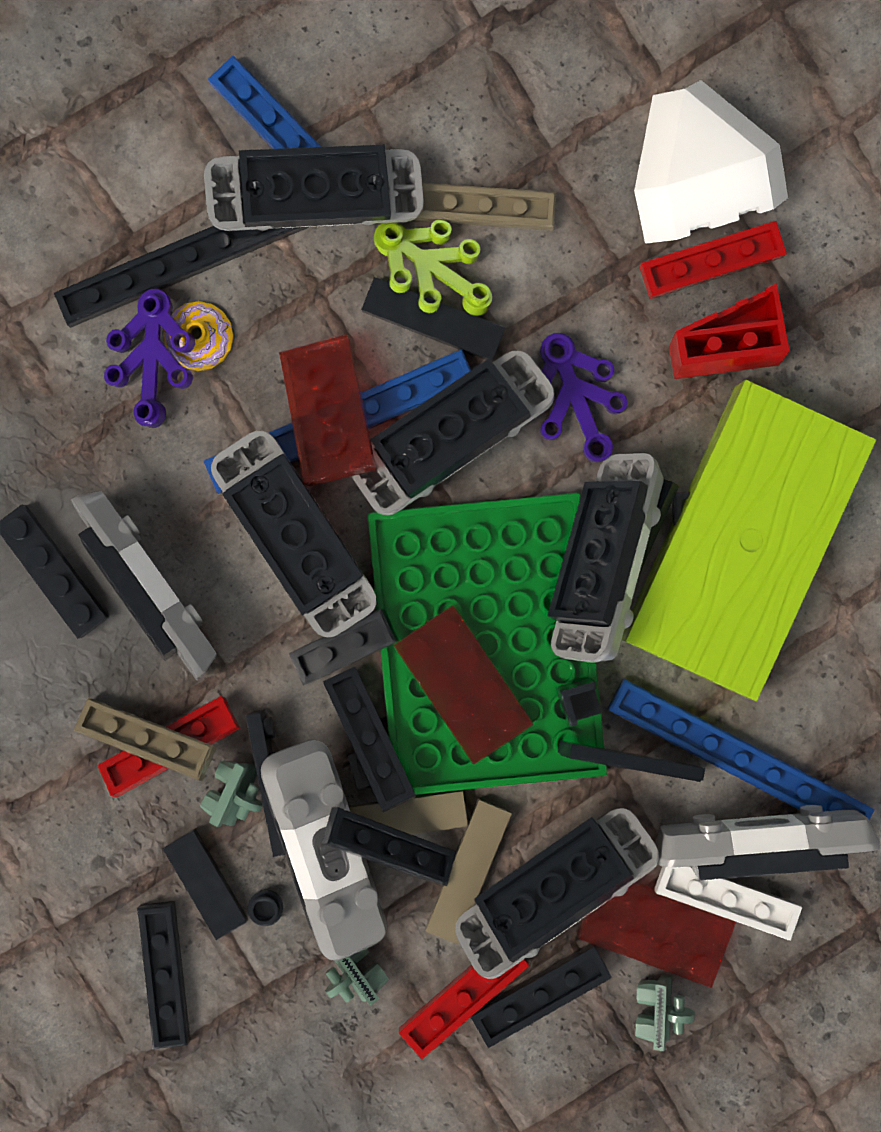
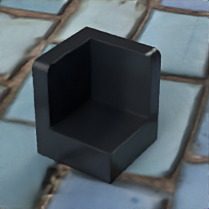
(579, 700)

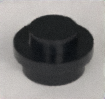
(265, 907)

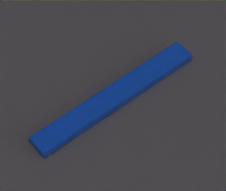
(387, 399)
(728, 751)

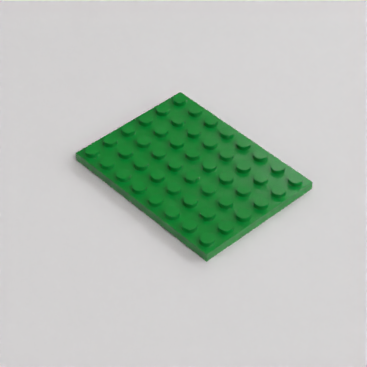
(500, 575)

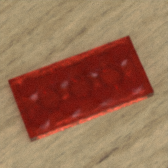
(327, 411)
(463, 684)
(660, 933)

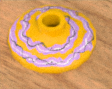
(215, 339)

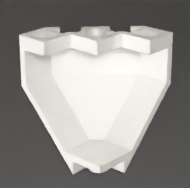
(703, 165)

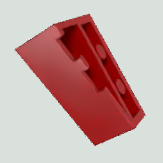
(733, 340)

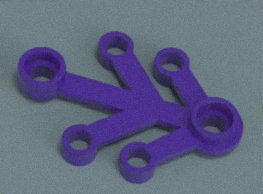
(150, 353)
(576, 390)

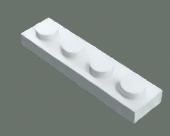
(731, 900)

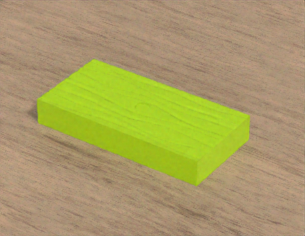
(748, 539)

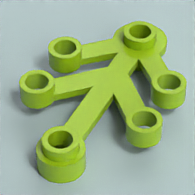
(430, 263)

